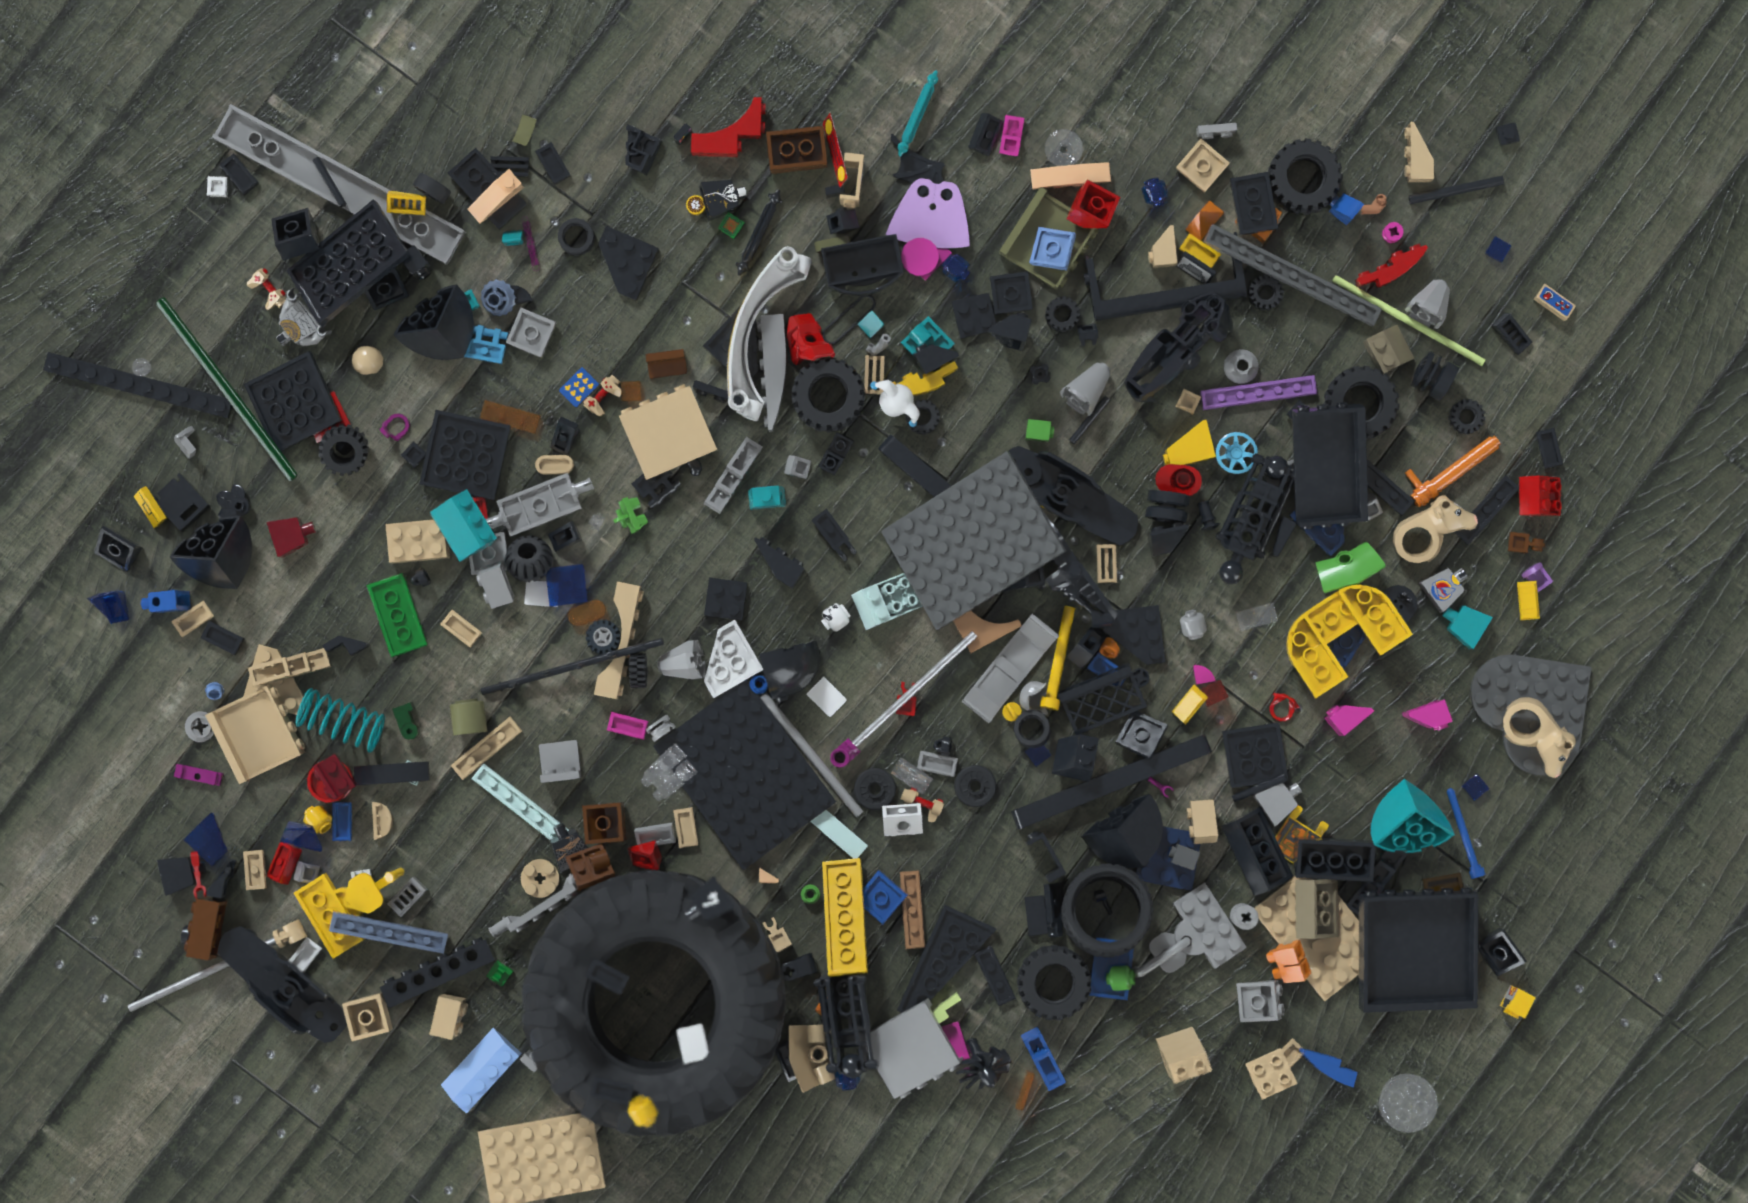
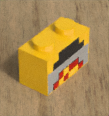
(1517, 1002)

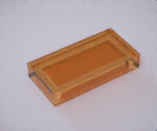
(1024, 1091)

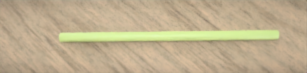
(1408, 320)

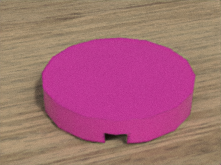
(920, 257)

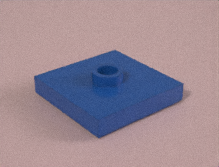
(882, 897)

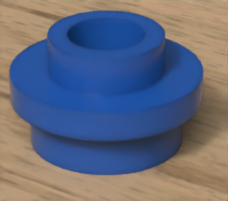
(761, 679)

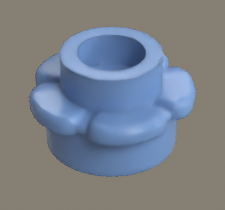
(214, 690)

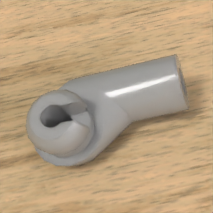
(881, 345)

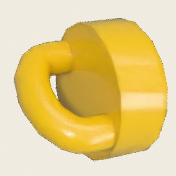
(1011, 711)

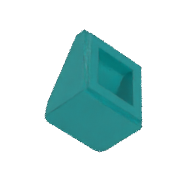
(512, 238)
(871, 324)

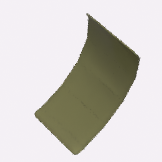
(524, 130)

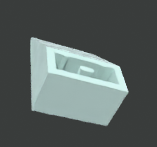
(886, 601)

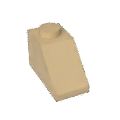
(1164, 250)

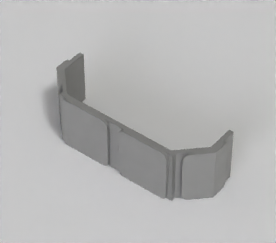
(1010, 668)

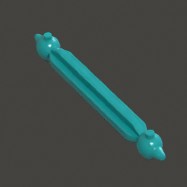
(917, 113)

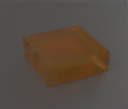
(631, 391)

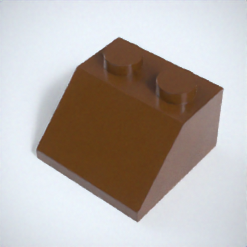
(604, 823)

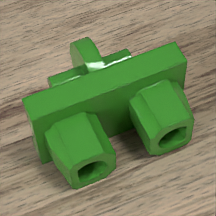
(627, 516)

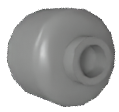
(1193, 624)

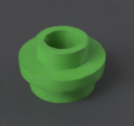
(805, 898)

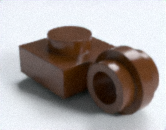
(1520, 541)

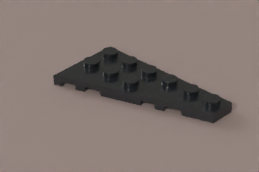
(947, 950)

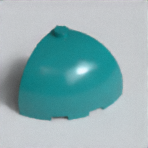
(1408, 821)

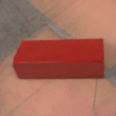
(284, 863)

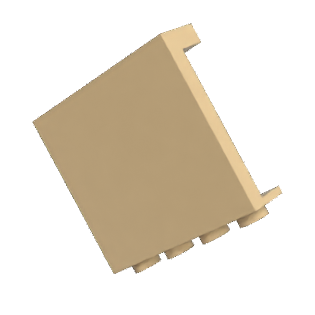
(667, 431)
(255, 733)

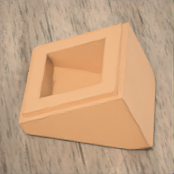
(766, 877)

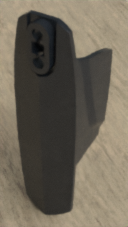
(1075, 496)
(282, 986)

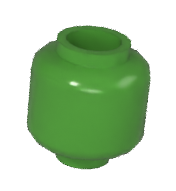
(1120, 978)

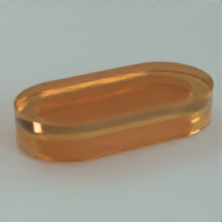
(586, 612)

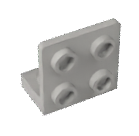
(559, 761)

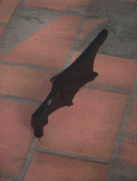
(917, 167)

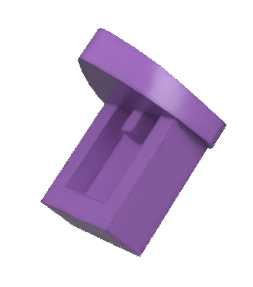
(1537, 573)

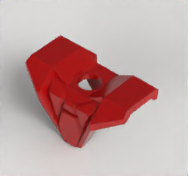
(798, 329)

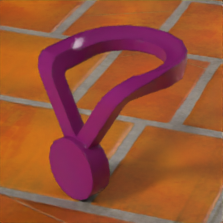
(387, 434)

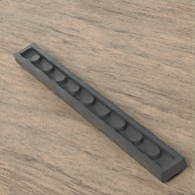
(1292, 275)

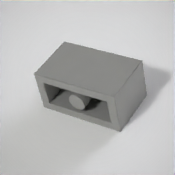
(495, 584)

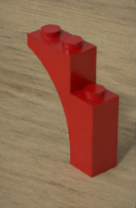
(725, 141)

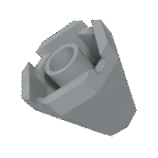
(1430, 304)
(683, 661)

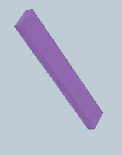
(1258, 392)

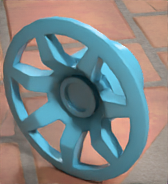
(1235, 453)

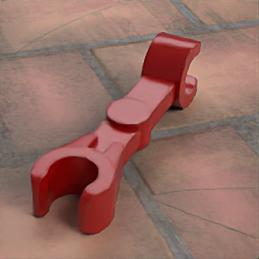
(196, 865)

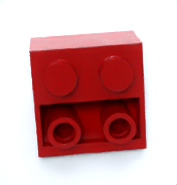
(1540, 496)

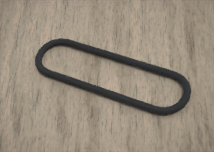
(823, 332)

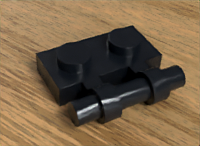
(646, 487)

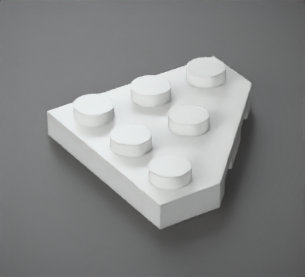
(730, 660)

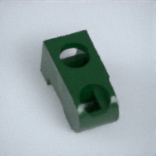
(405, 721)

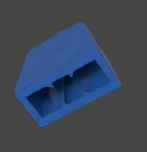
(167, 601)

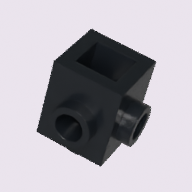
(842, 221)

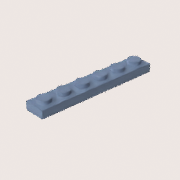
(388, 932)

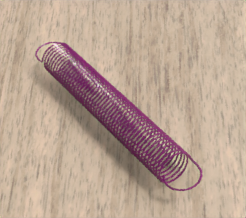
(533, 250)

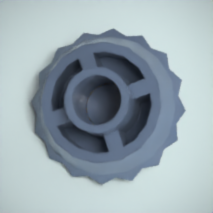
(498, 297)

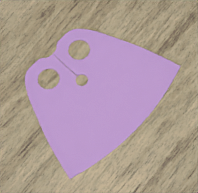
(943, 226)

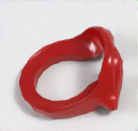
(1292, 706)

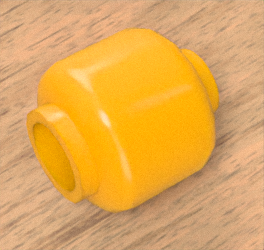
(318, 818)
(642, 1111)

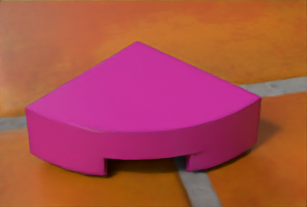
(1202, 674)

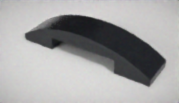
(391, 773)

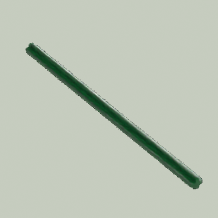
(227, 389)

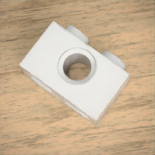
(902, 819)

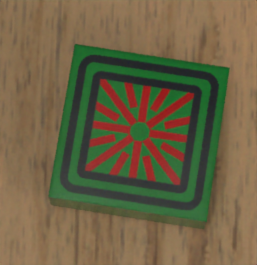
(731, 225)

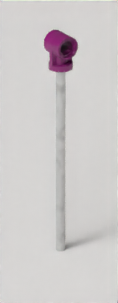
(850, 747)

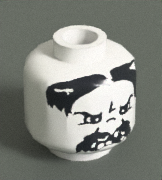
(835, 617)

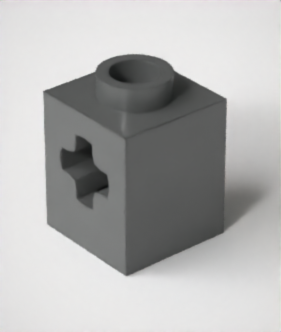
(1184, 856)

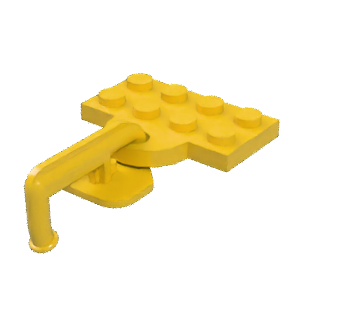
(322, 898)

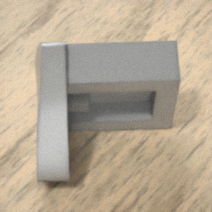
(184, 444)

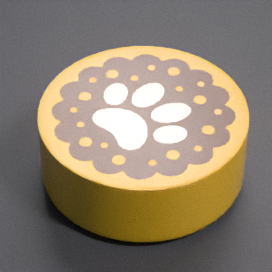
(695, 205)

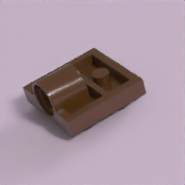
(590, 866)

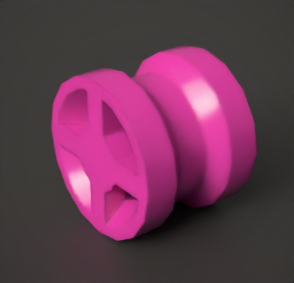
(1390, 236)

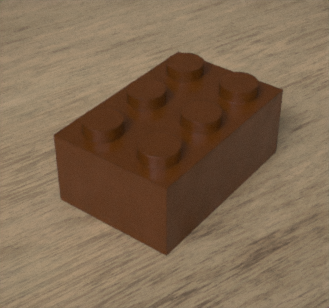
(796, 149)
(205, 928)

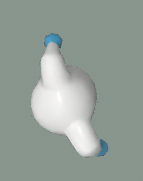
(897, 400)

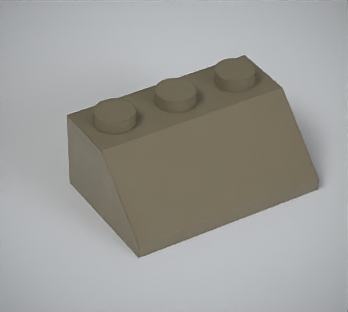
(1316, 908)

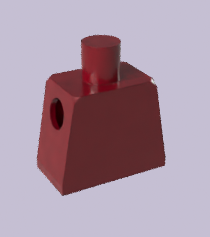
(289, 535)

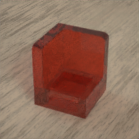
(1214, 692)

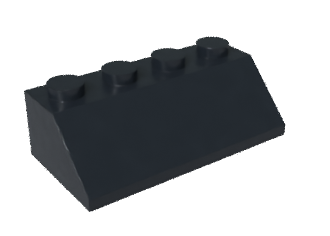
(1257, 851)
(1334, 858)

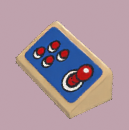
(1554, 302)

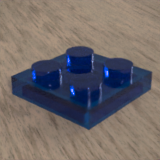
(566, 585)

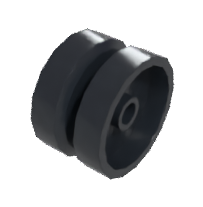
(1166, 508)

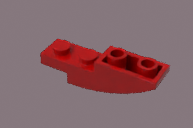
(1398, 265)

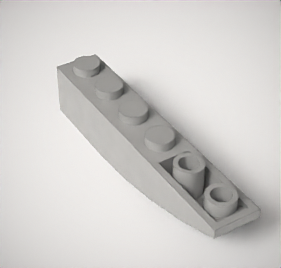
(773, 363)

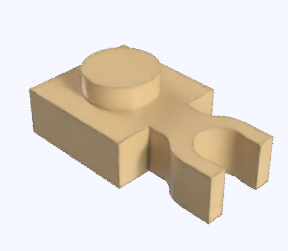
(778, 937)

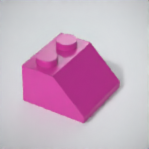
(1430, 715)
(1346, 718)

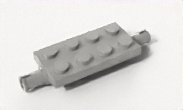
(539, 504)
(519, 923)

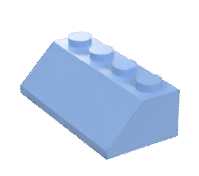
(480, 1070)

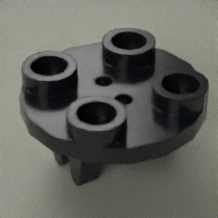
(1404, 597)

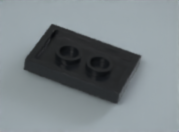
(1253, 203)

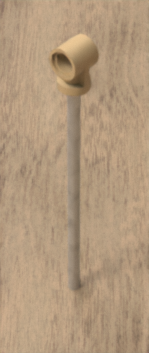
(291, 932)

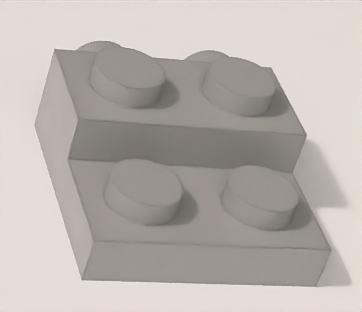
(1260, 1001)

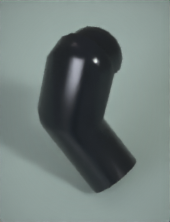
(695, 467)

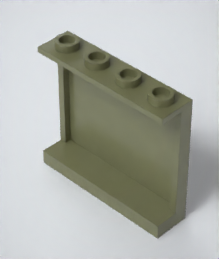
(1046, 213)

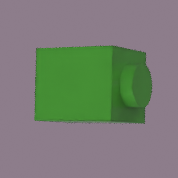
(1039, 430)

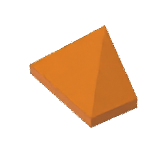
(1204, 219)

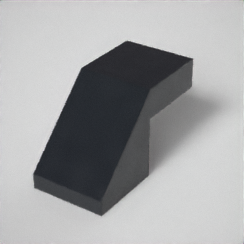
(353, 646)

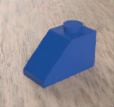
(1345, 208)

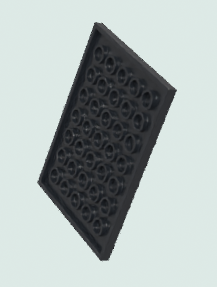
(749, 774)

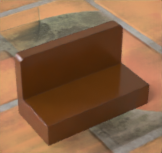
(666, 363)

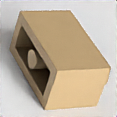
(1203, 821)

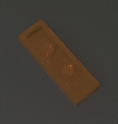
(511, 416)

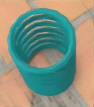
(308, 698)

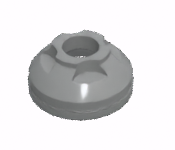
(1234, 373)

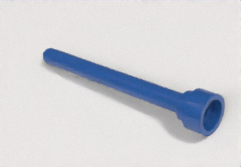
(1475, 869)

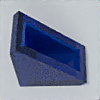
(111, 605)
(301, 836)

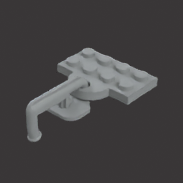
(1207, 932)

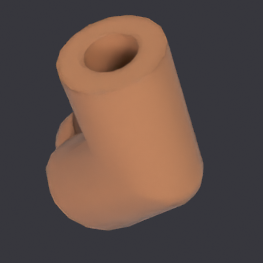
(1376, 207)

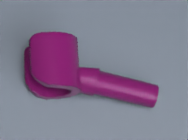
(1160, 786)

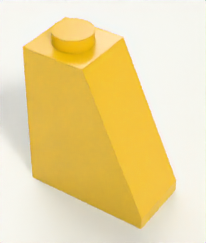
(1191, 447)

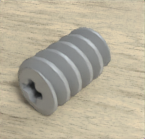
(1237, 919)

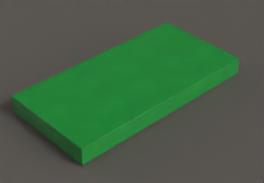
(397, 615)

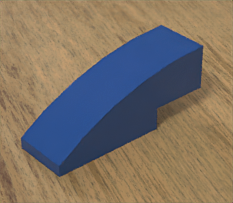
(1043, 1058)
(1330, 1066)

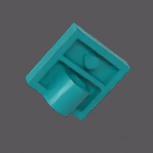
(928, 333)

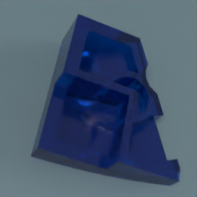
(207, 840)

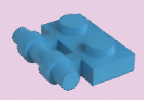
(486, 350)

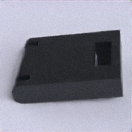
(177, 499)

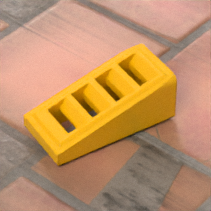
(405, 210)

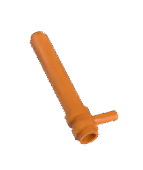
(1432, 488)

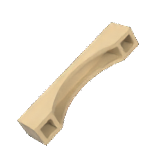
(626, 600)

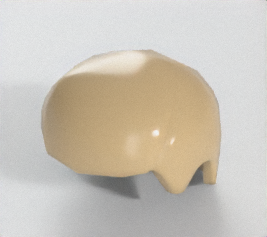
(367, 360)

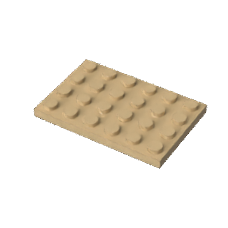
(1332, 959)
(541, 1159)

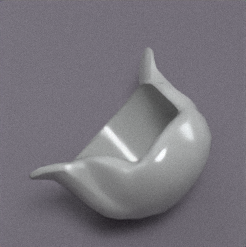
(1031, 696)

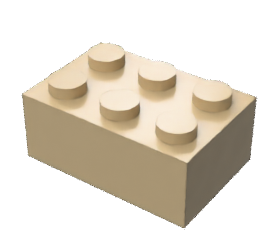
(416, 542)

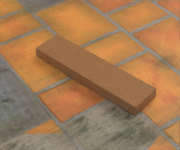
(912, 910)

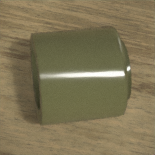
(468, 717)

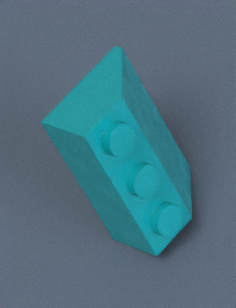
(463, 525)

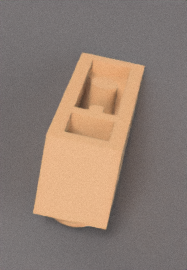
(495, 196)

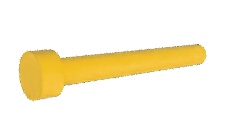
(1051, 701)

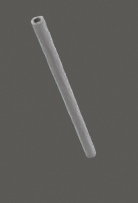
(811, 755)

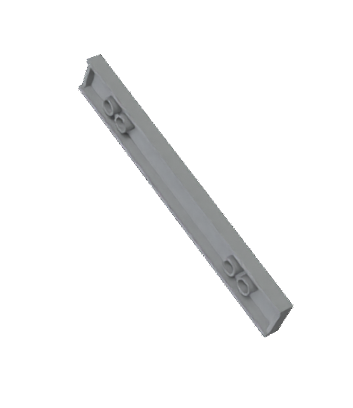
(295, 162)

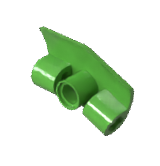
(1349, 567)

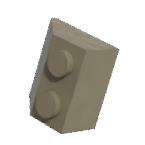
(1388, 349)

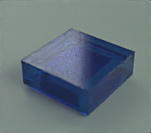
(1498, 249)
(1038, 754)
(1475, 787)

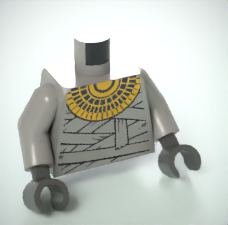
(299, 323)

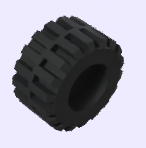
(348, 435)

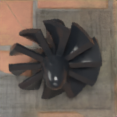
(984, 1065)

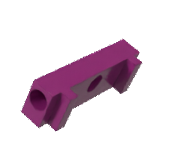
(190, 772)

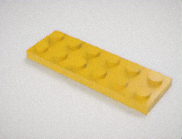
(844, 917)

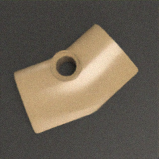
(802, 1043)

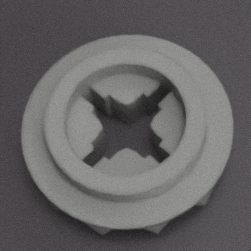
(196, 734)

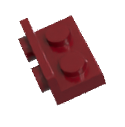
(334, 777)

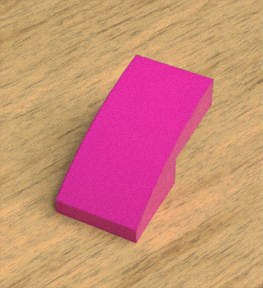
(1011, 135)

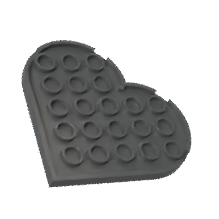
(1555, 684)

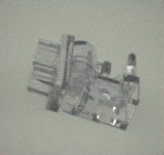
(662, 776)

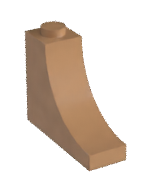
(985, 631)

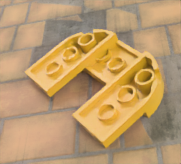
(1330, 619)

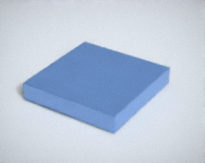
(1052, 248)

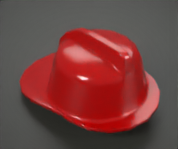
(1178, 479)

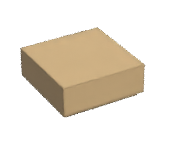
(1188, 401)

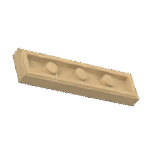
(486, 748)

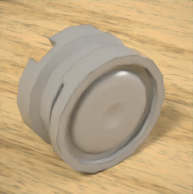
(661, 730)

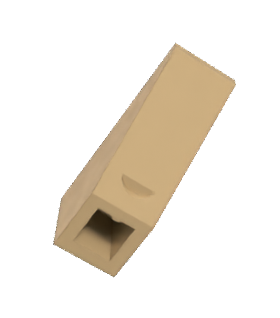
(1420, 161)

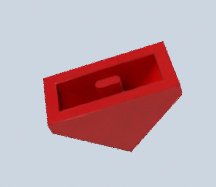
(646, 855)

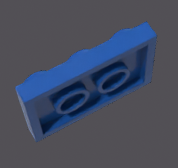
(1102, 966)

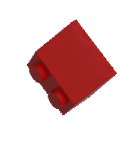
(1093, 206)

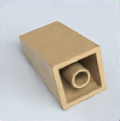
(1183, 1055)

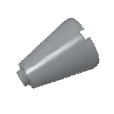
(1087, 388)

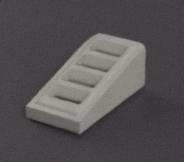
(418, 885)

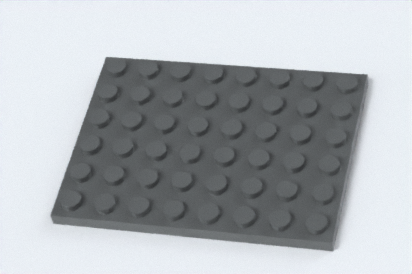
(973, 540)

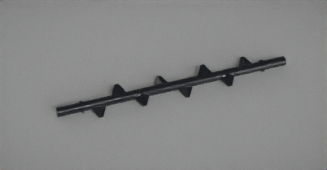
(644, 646)

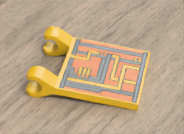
(1293, 828)

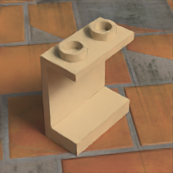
(853, 161)

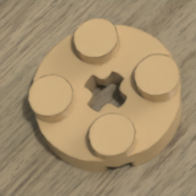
(548, 885)

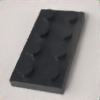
(474, 176)

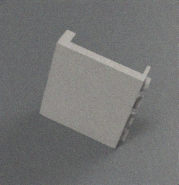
(912, 1050)

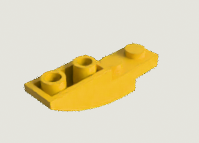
(931, 380)

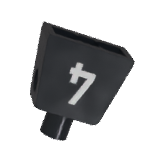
(709, 901)

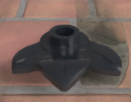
(230, 502)

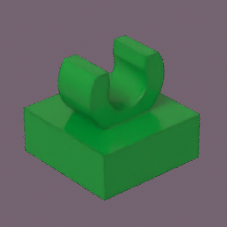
(499, 973)

